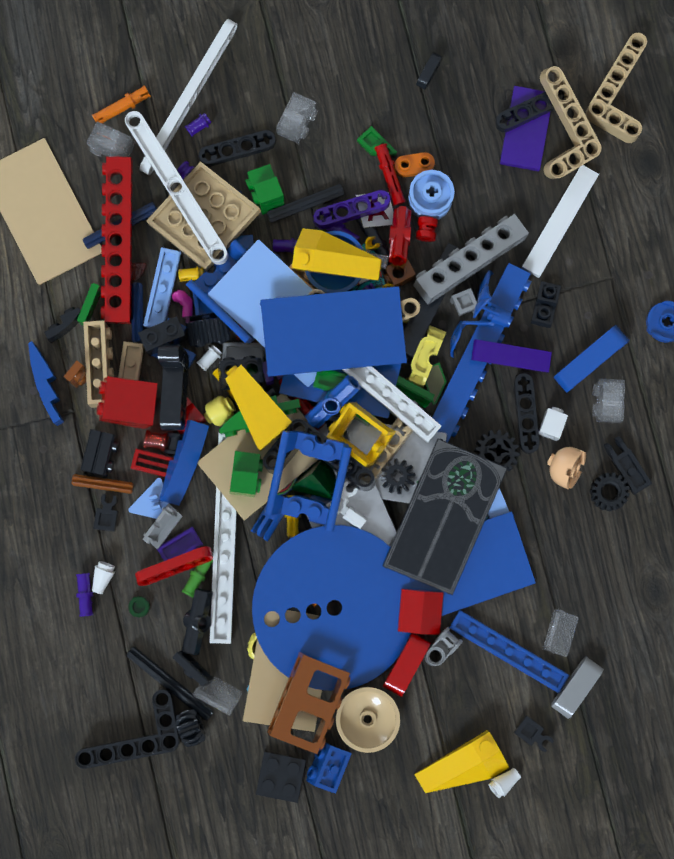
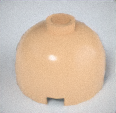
(566, 466)

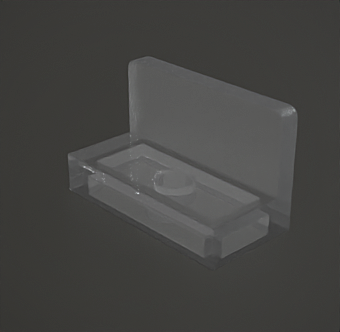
(560, 633)
(219, 695)

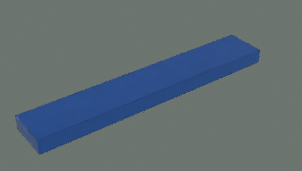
(509, 651)

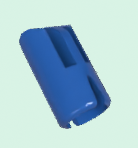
(266, 524)

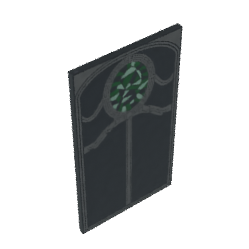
(444, 516)

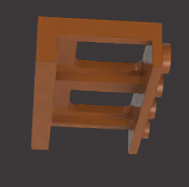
(297, 699)

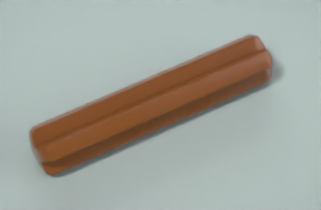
(102, 484)

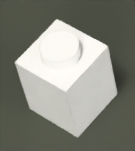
(553, 423)

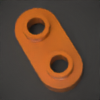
(414, 164)

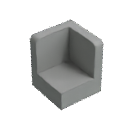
(464, 302)

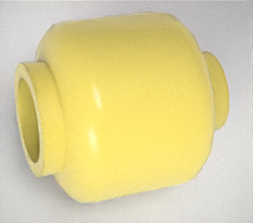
(219, 410)

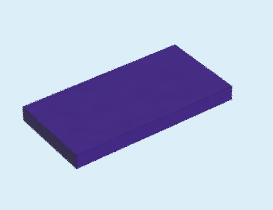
(525, 144)

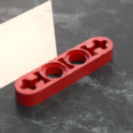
(174, 566)

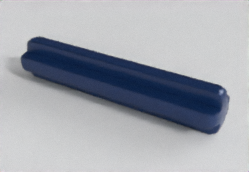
(137, 311)

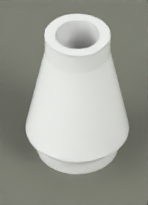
(102, 576)
(503, 783)

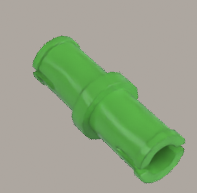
(196, 578)

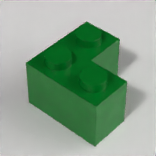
(266, 189)
(245, 474)

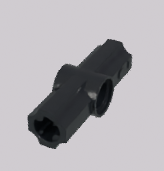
(197, 621)

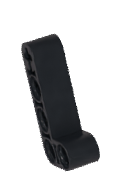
(174, 386)

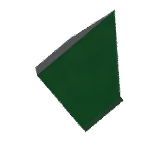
(317, 480)

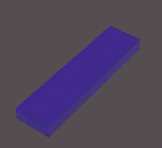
(511, 356)

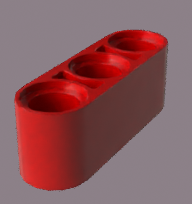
(406, 664)

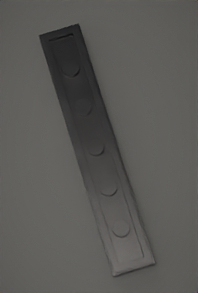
(419, 324)

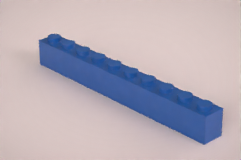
(469, 372)

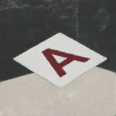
(378, 219)

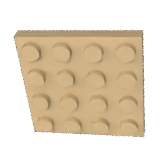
(222, 205)

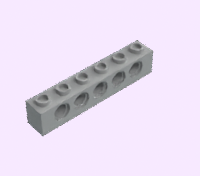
(432, 290)

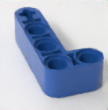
(591, 358)

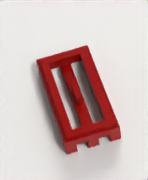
(144, 461)

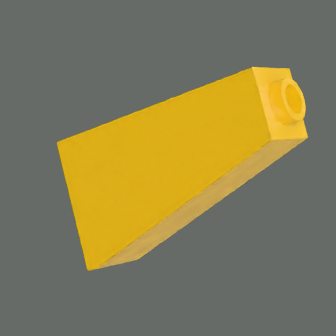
(259, 411)

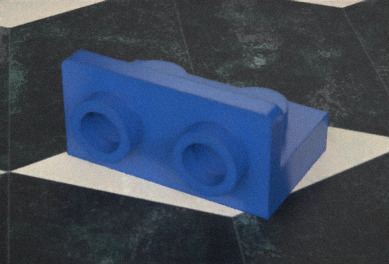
(328, 768)

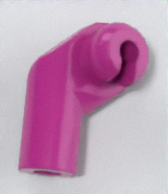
(185, 300)

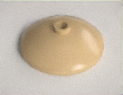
(372, 735)

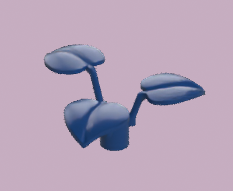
(495, 313)

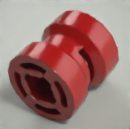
(426, 229)

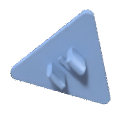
(149, 503)

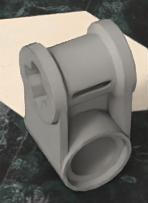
(443, 646)

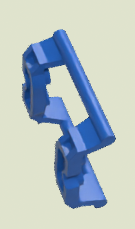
(207, 281)
(296, 505)

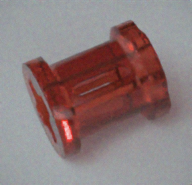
(155, 440)

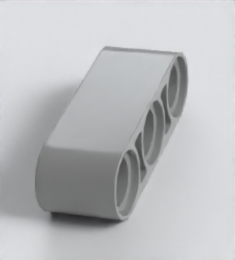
(577, 687)

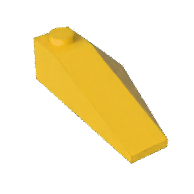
(327, 254)
(469, 763)

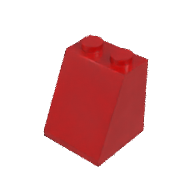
(127, 402)

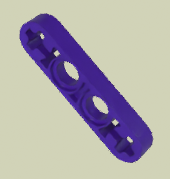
(353, 212)

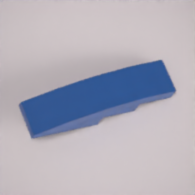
(43, 377)
(184, 463)

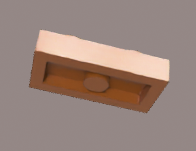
(76, 374)

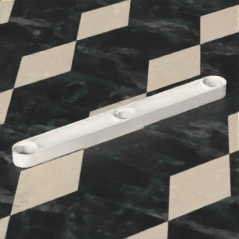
(193, 89)
(183, 199)

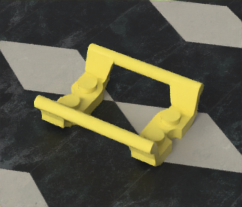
(427, 347)

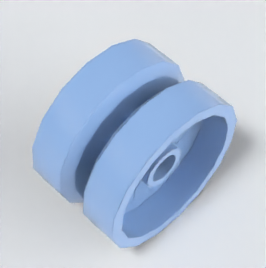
(431, 183)

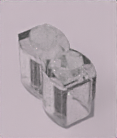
(609, 400)

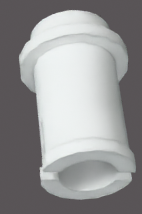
(209, 357)

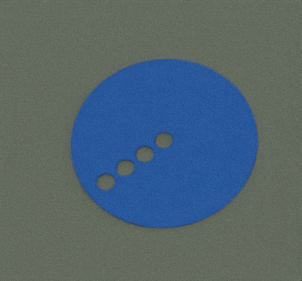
(324, 568)

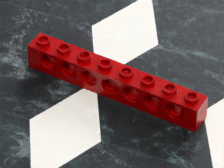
(112, 167)

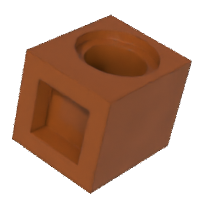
(405, 268)

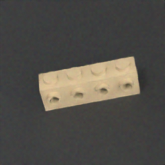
(97, 358)

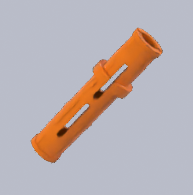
(121, 105)

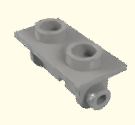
(162, 526)

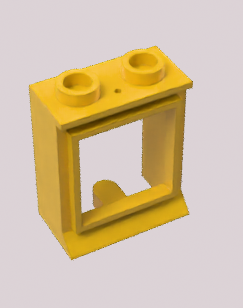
(339, 427)

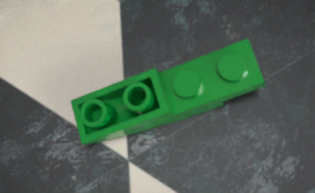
(238, 423)

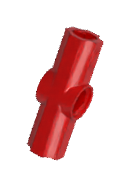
(400, 236)

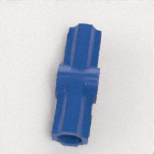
(340, 394)

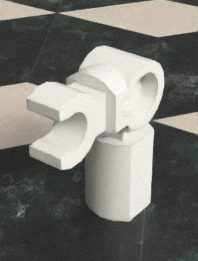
(350, 514)

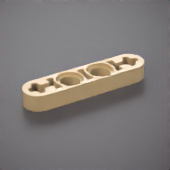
(391, 450)

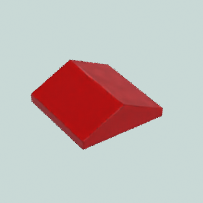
(420, 611)

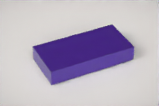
(180, 544)

